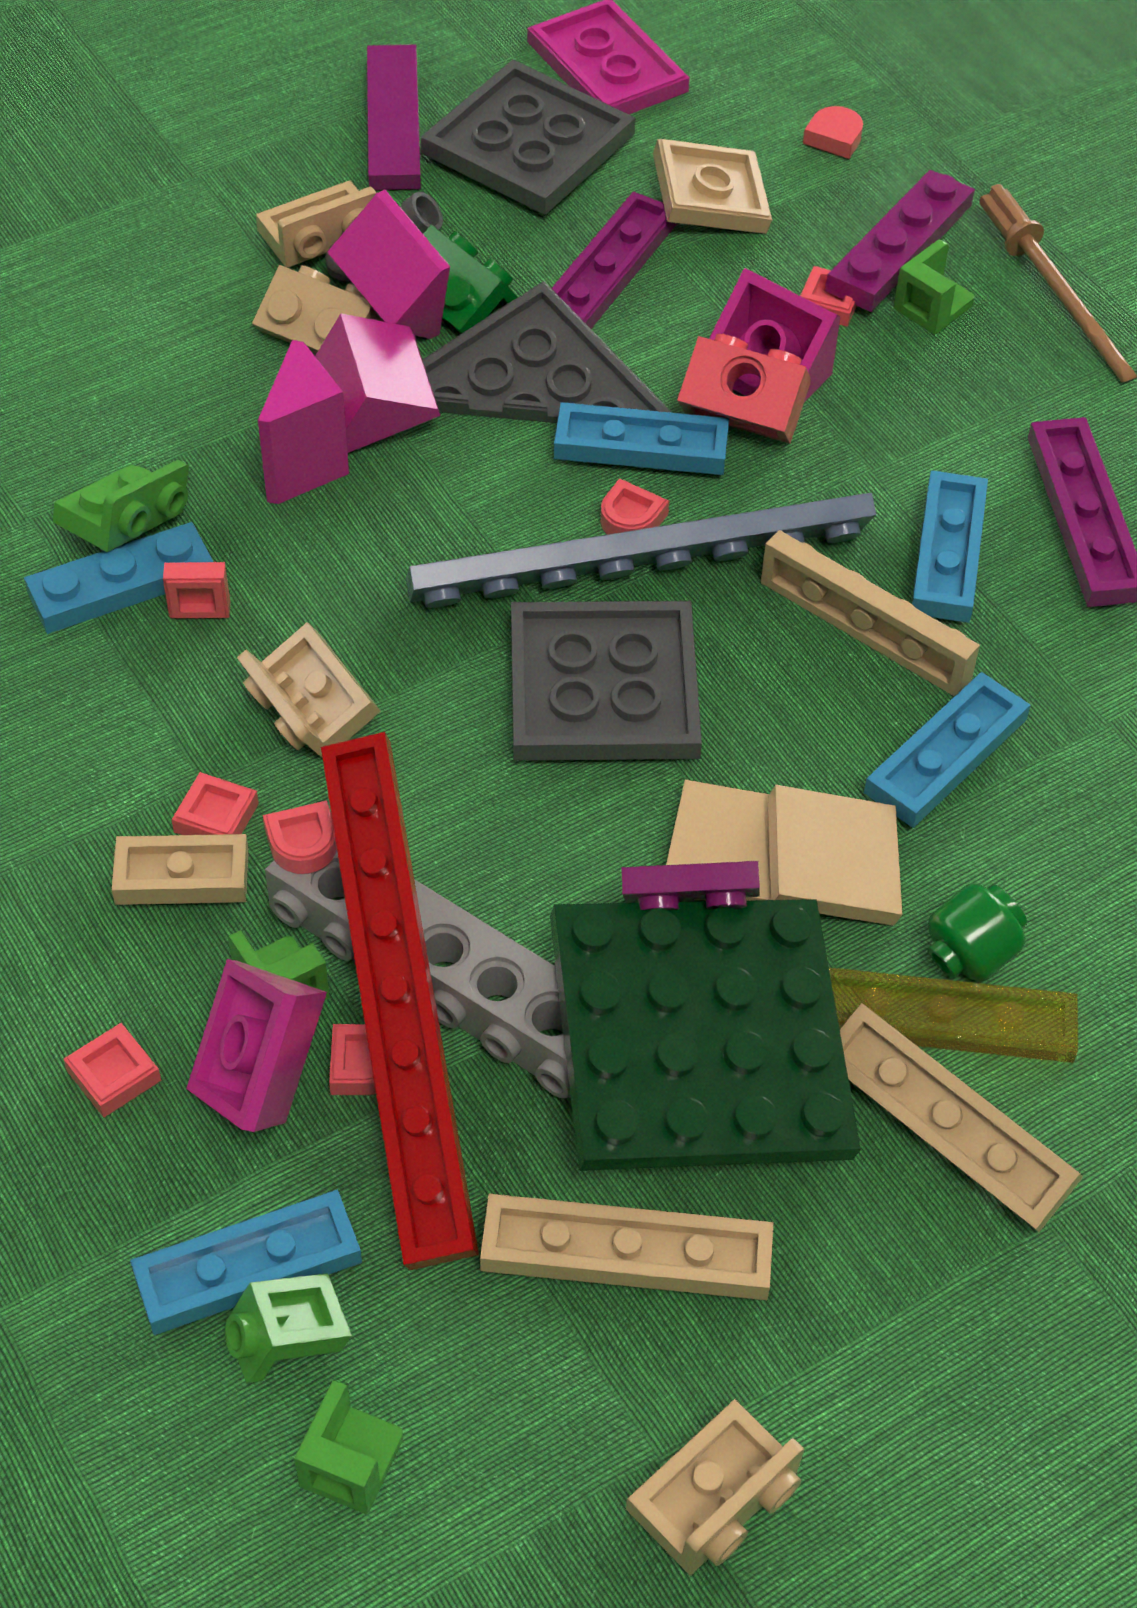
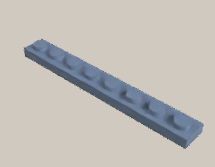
(618, 553)

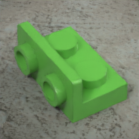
(124, 504)

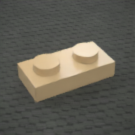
(180, 869)

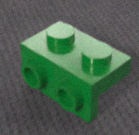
(471, 287)

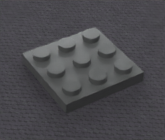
(528, 136)
(604, 681)

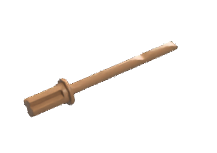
(1023, 237)

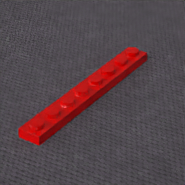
(398, 1004)

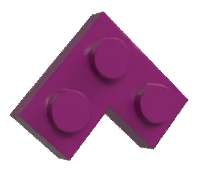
(667, 885)

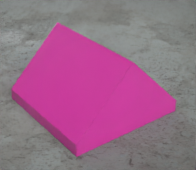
(394, 266)
(779, 319)
(379, 378)
(302, 428)
(255, 1045)

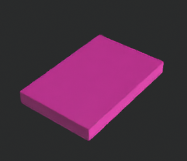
(608, 57)

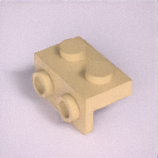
(311, 223)
(306, 306)
(310, 691)
(714, 1487)

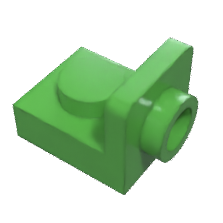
(285, 1322)

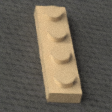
(869, 613)
(955, 1119)
(627, 1246)

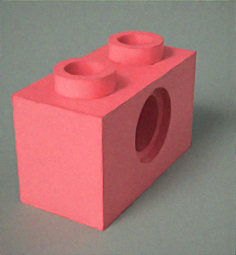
(769, 410)

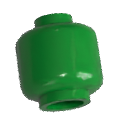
(976, 932)

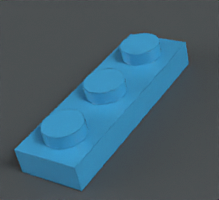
(641, 438)
(950, 546)
(111, 578)
(947, 749)
(216, 1268)

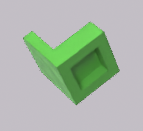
(927, 294)
(284, 959)
(346, 1452)

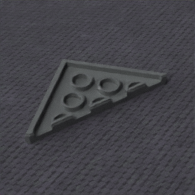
(530, 362)

